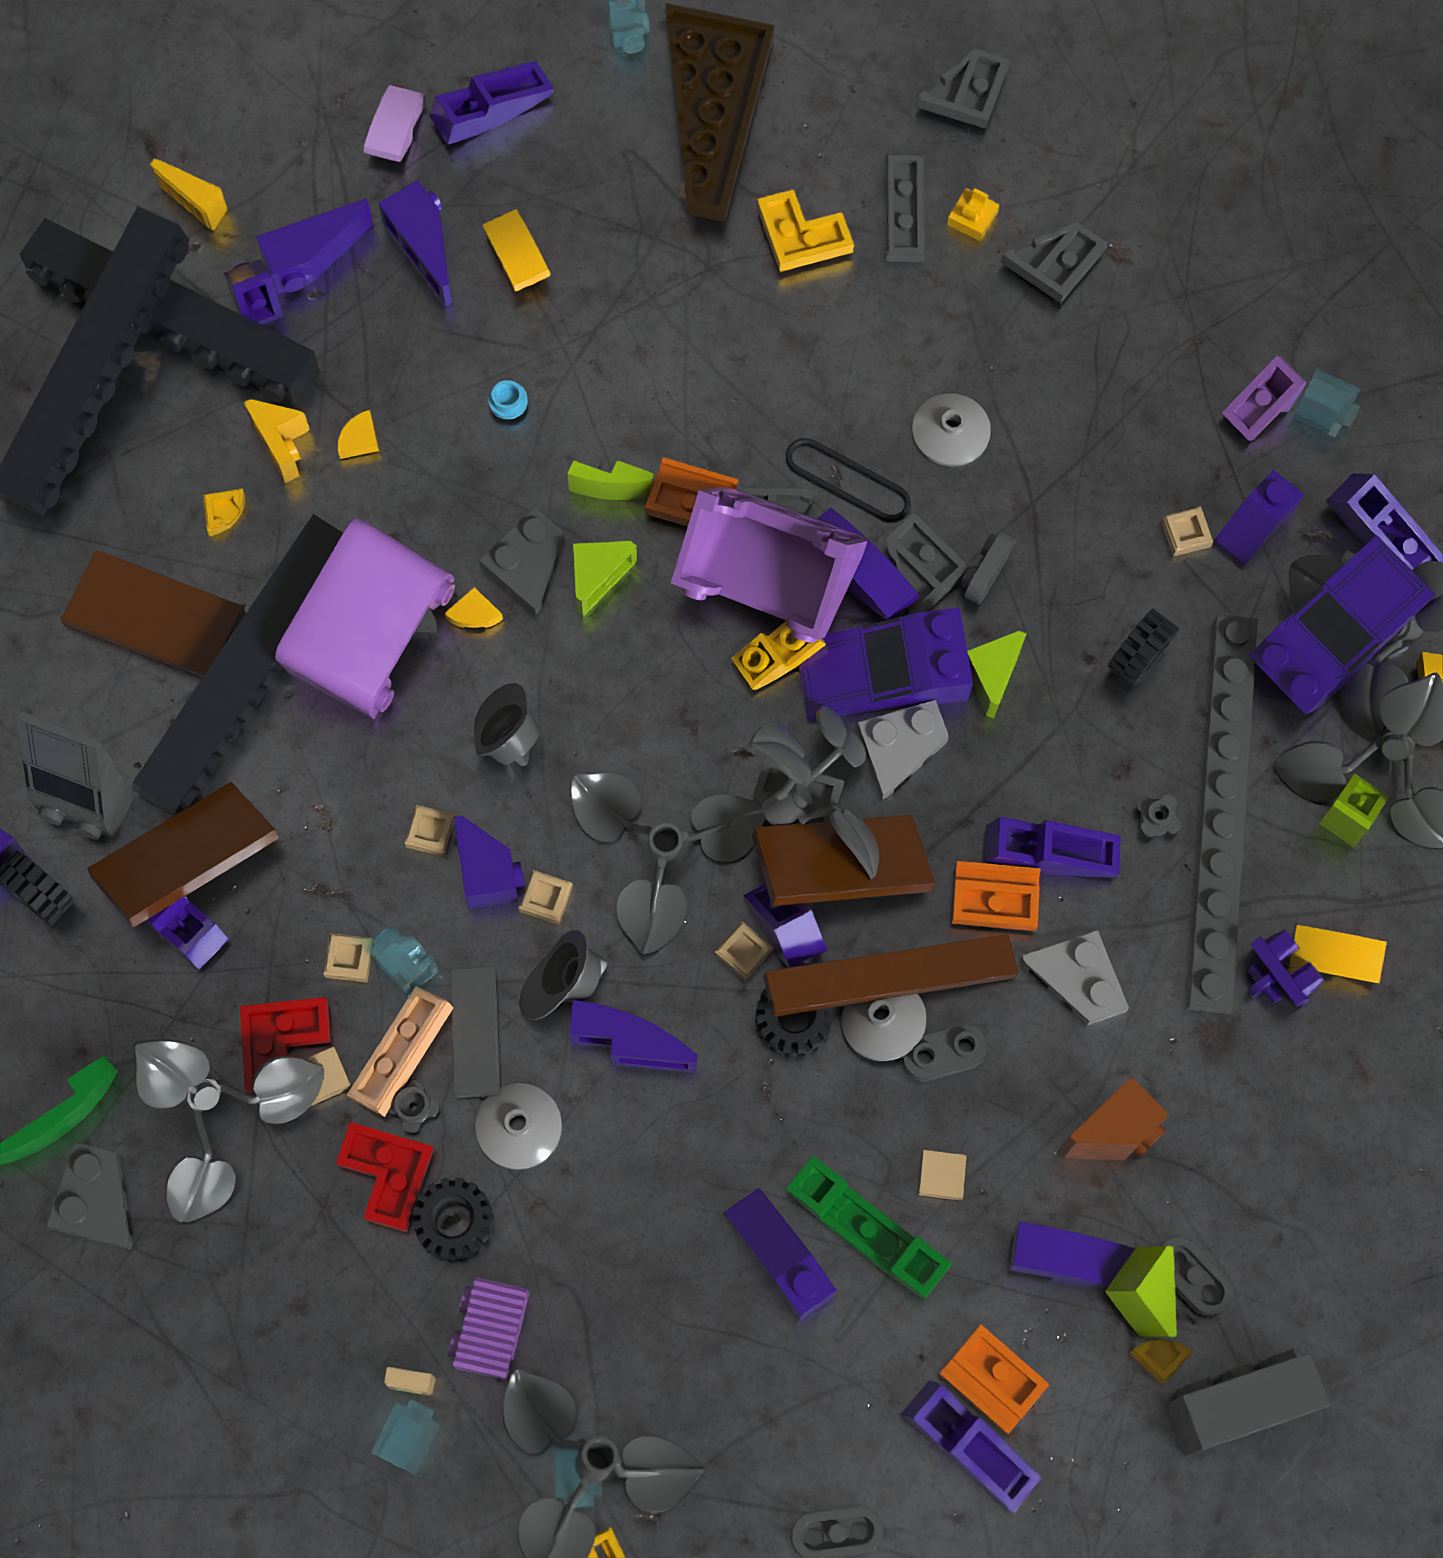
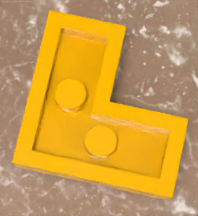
(797, 241)

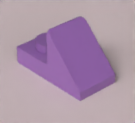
(1265, 397)

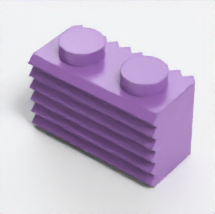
(489, 1328)

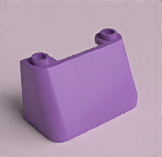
(767, 559)
(362, 617)

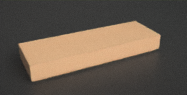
(400, 1051)

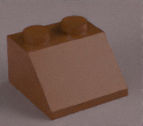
(1118, 1127)

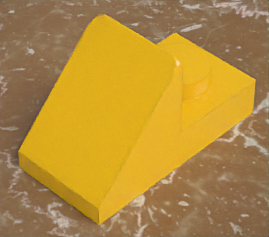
(276, 429)

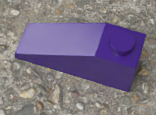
(416, 226)
(309, 247)
(1373, 511)
(781, 1255)

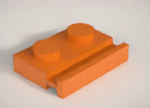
(677, 489)
(996, 896)
(993, 1379)

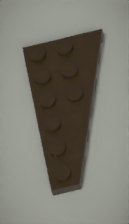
(716, 86)

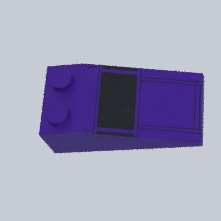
(1341, 625)
(889, 665)

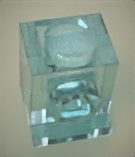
(627, 25)
(403, 960)

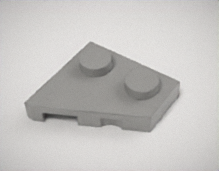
(901, 743)
(1081, 976)

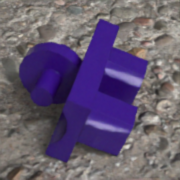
(1273, 952)

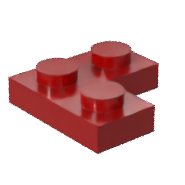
(275, 1026)
(398, 1169)

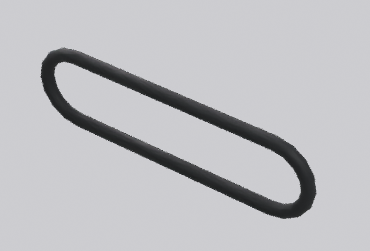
(903, 492)

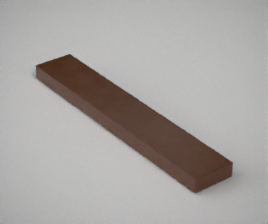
(890, 975)

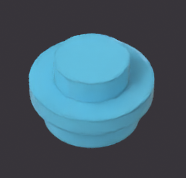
(507, 399)

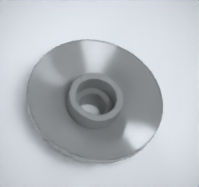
(951, 444)
(888, 1037)
(518, 1147)

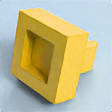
(973, 213)

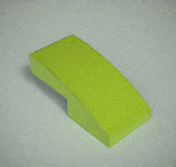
(623, 483)

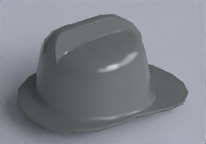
(505, 726)
(564, 975)

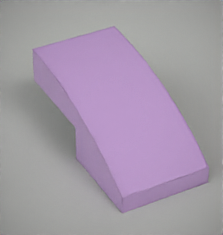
(394, 123)

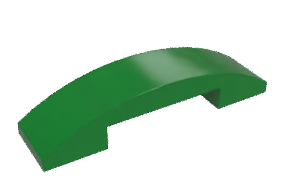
(90, 1087)
(867, 1228)

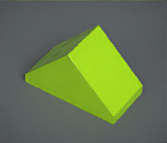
(599, 568)
(992, 668)
(1354, 810)
(1147, 1291)

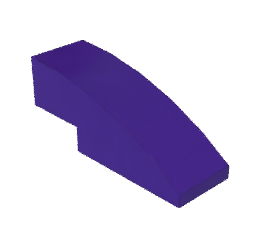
(489, 101)
(876, 578)
(1052, 847)
(188, 931)
(630, 1038)
(1067, 1255)
(971, 1445)

